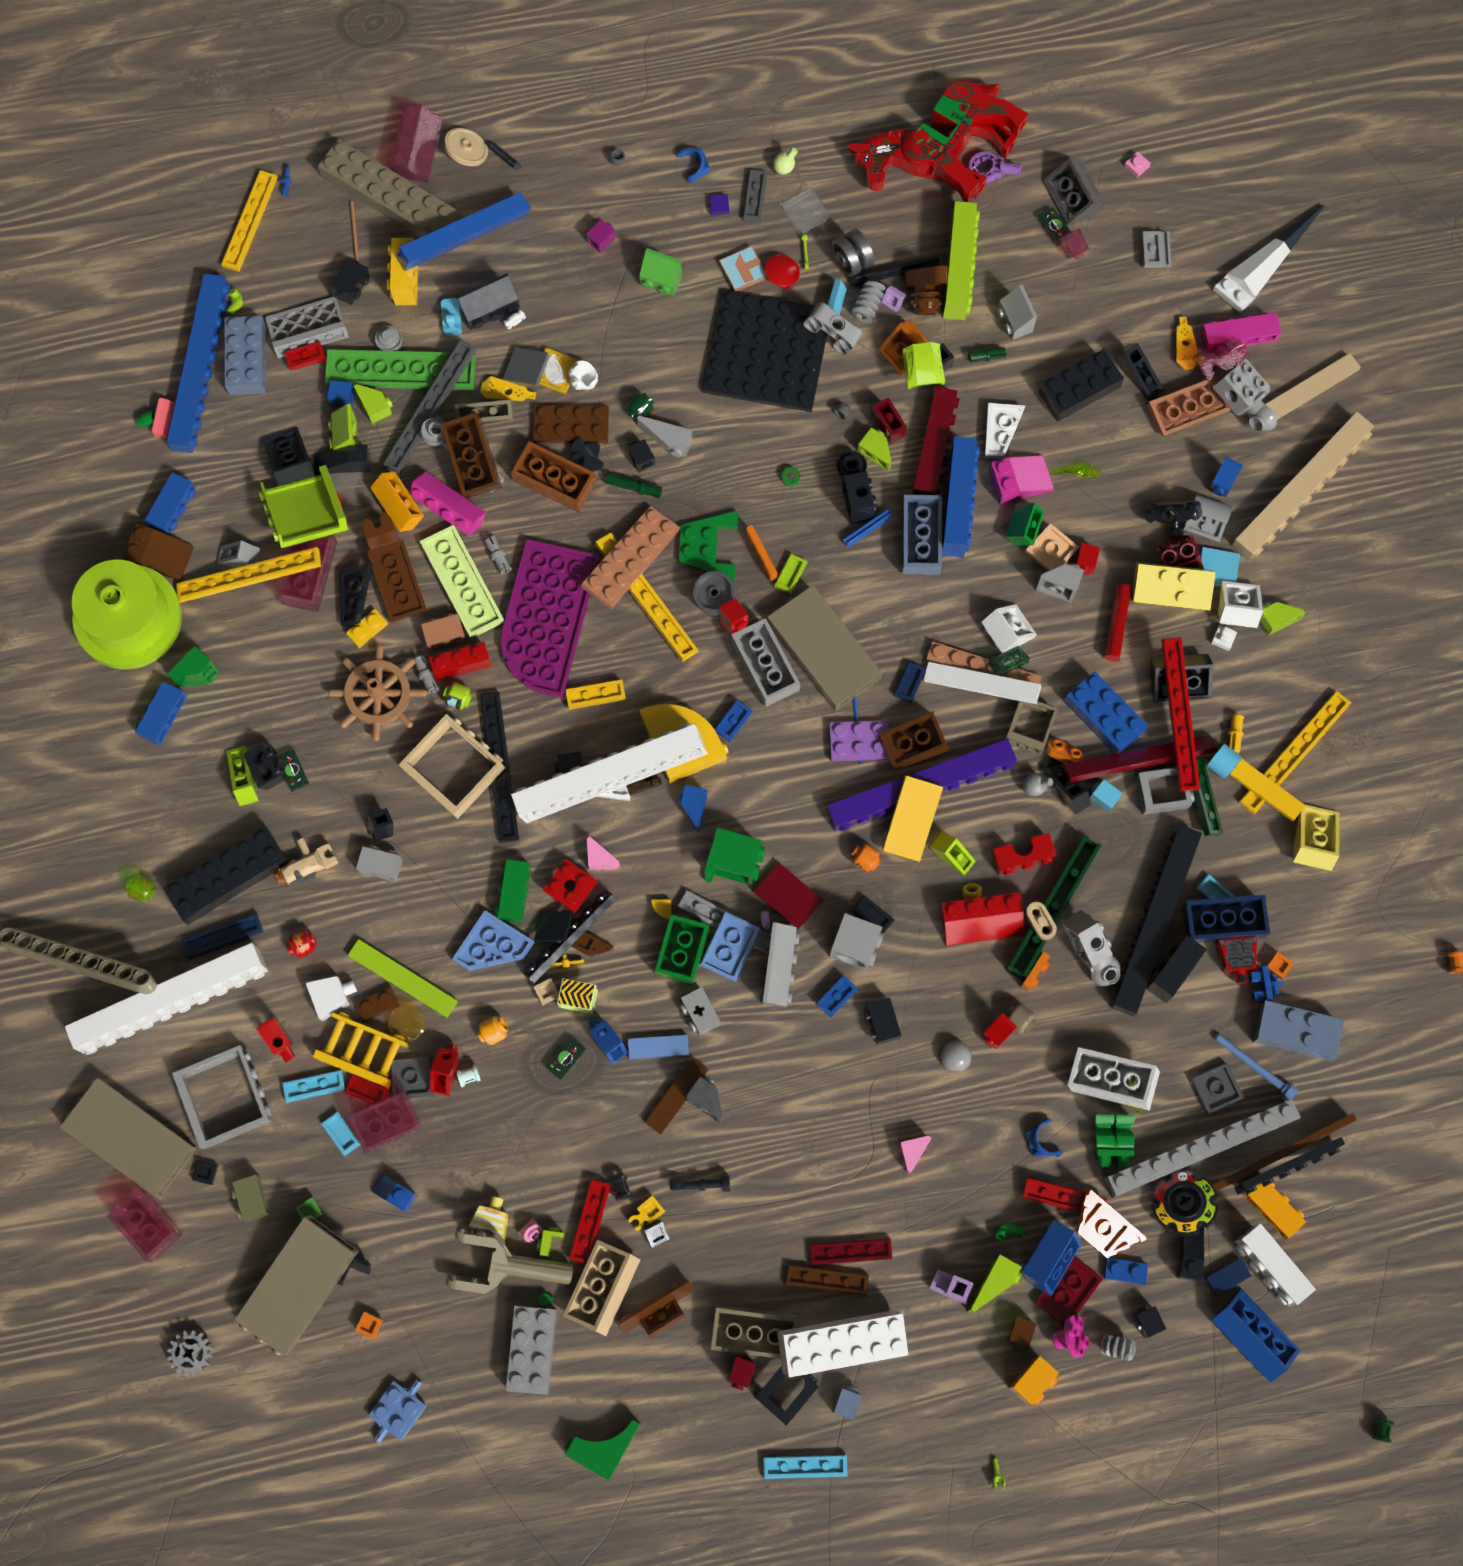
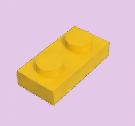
(368, 628)

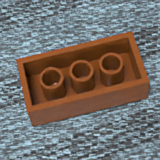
(554, 476)

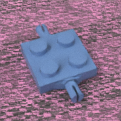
(397, 1410)

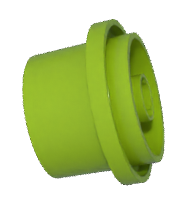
(125, 614)

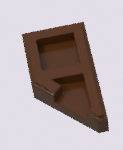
(591, 945)

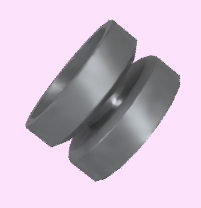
(853, 252)
(715, 583)

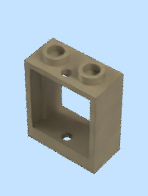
(1028, 743)

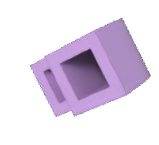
(952, 1286)

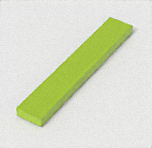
(402, 978)

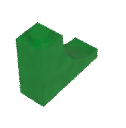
(601, 1456)

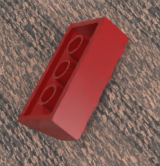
(982, 919)

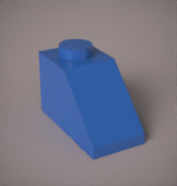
(1225, 477)
(693, 804)
(394, 1193)

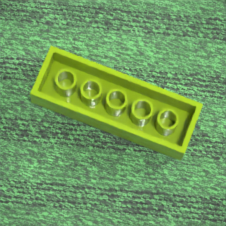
(961, 260)

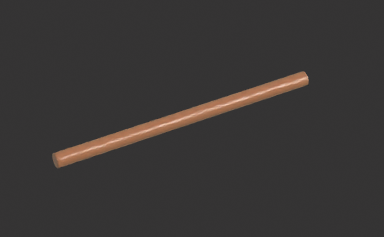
(354, 231)

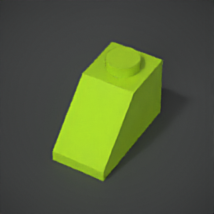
(374, 403)
(875, 448)
(1279, 616)
(953, 853)

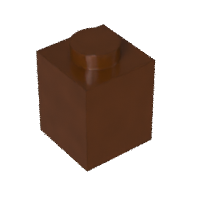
(1021, 1333)

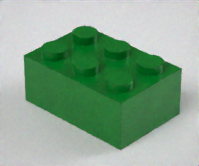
(682, 950)

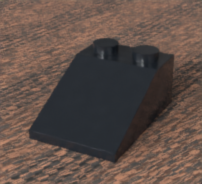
(288, 457)

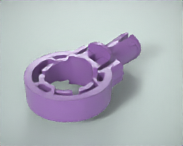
(998, 164)

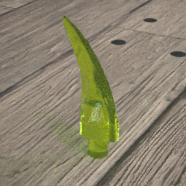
(1082, 470)

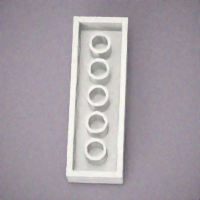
(842, 1343)

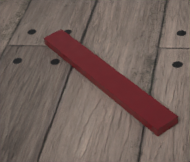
(1133, 759)

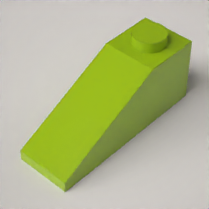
(241, 777)

